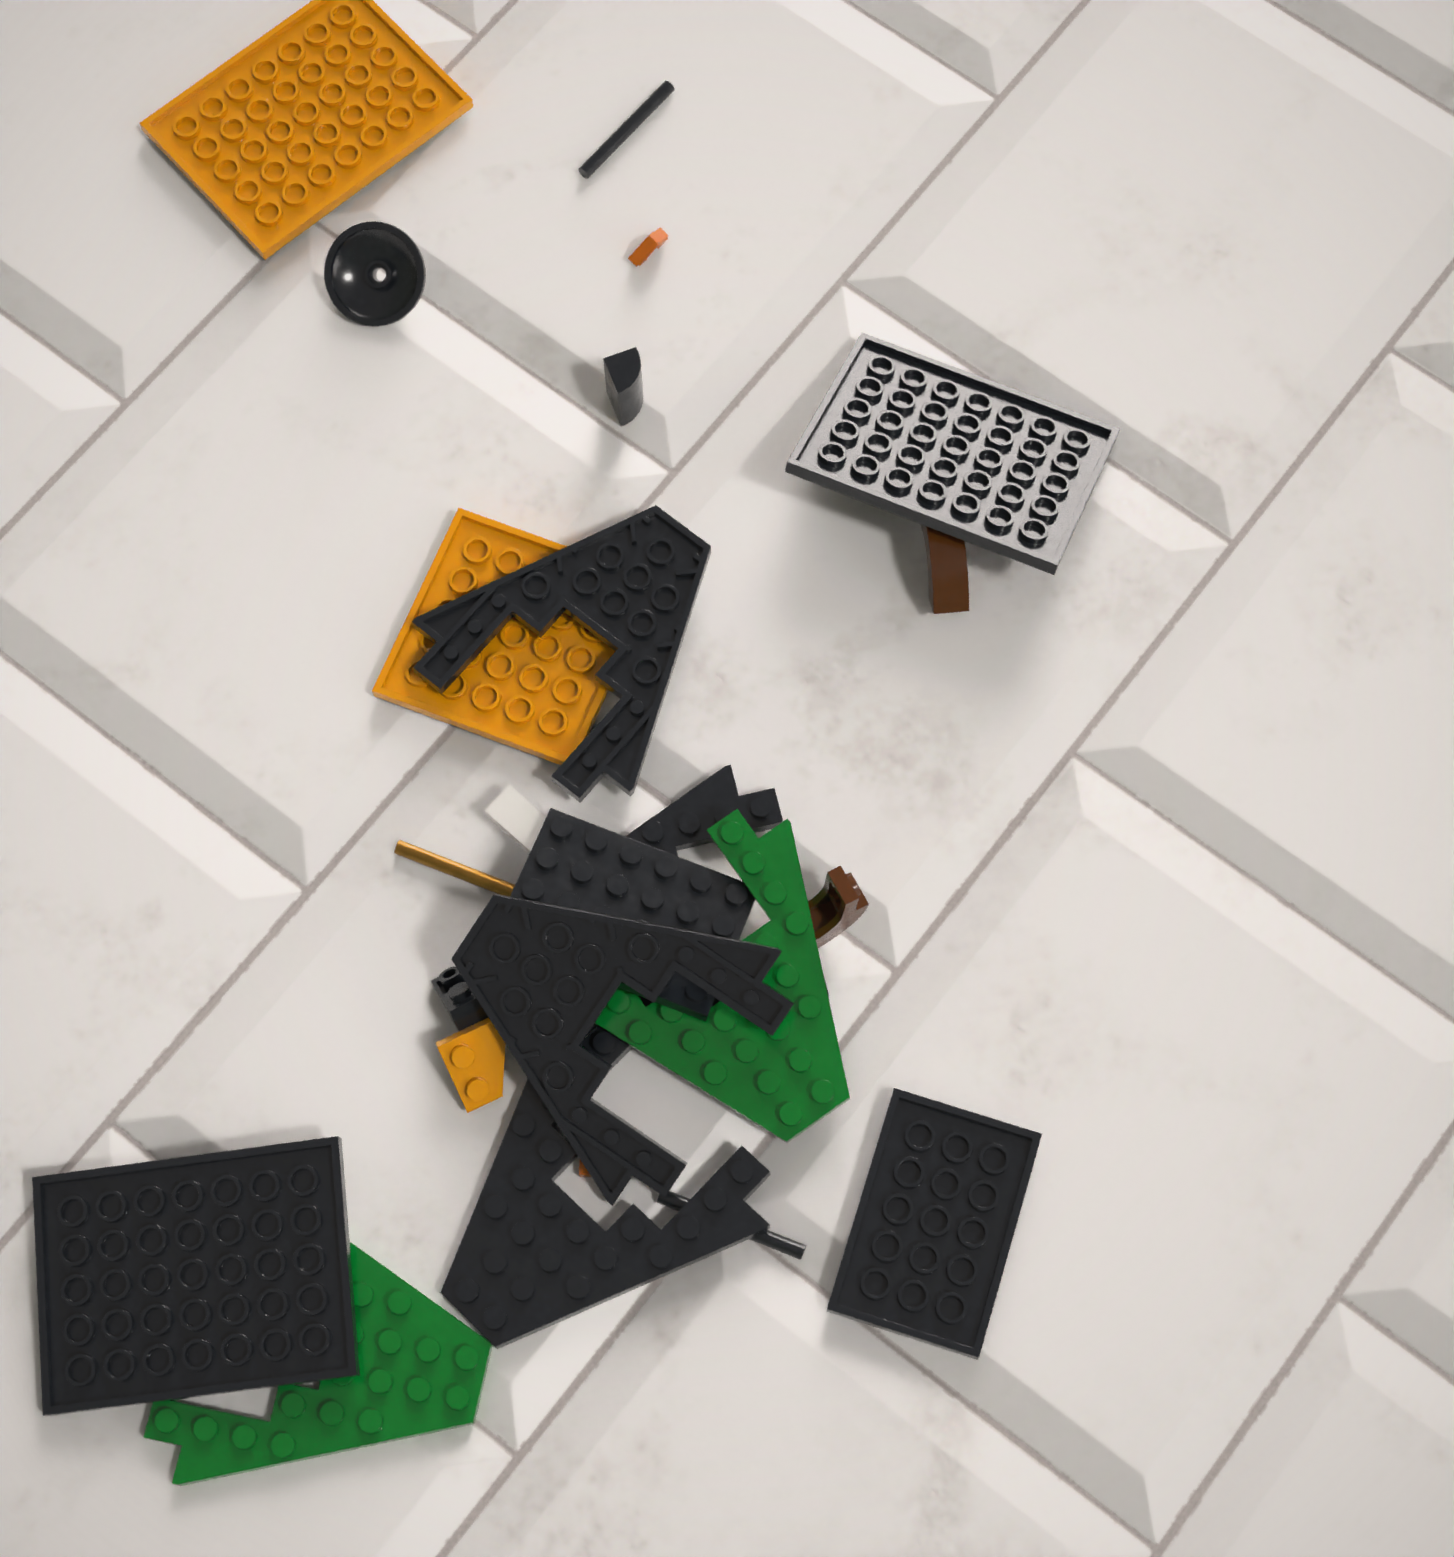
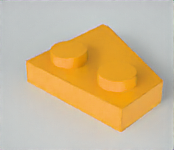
(475, 1063)

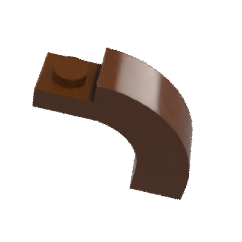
(946, 572)
(836, 905)

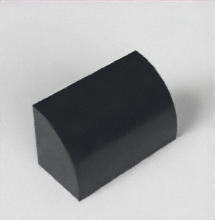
(624, 384)

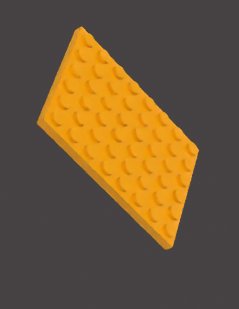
(305, 118)

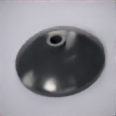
(353, 267)

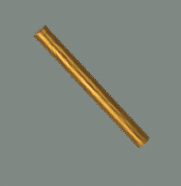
(453, 868)

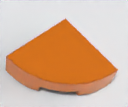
(646, 248)

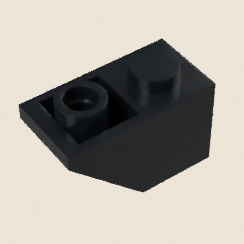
(458, 999)

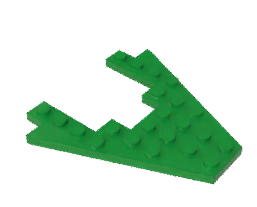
(771, 1080)
(415, 1379)

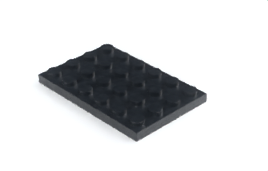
(622, 878)
(935, 1223)

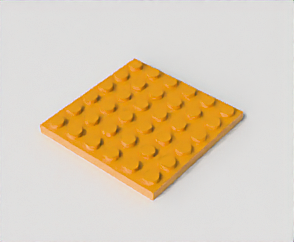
(520, 686)

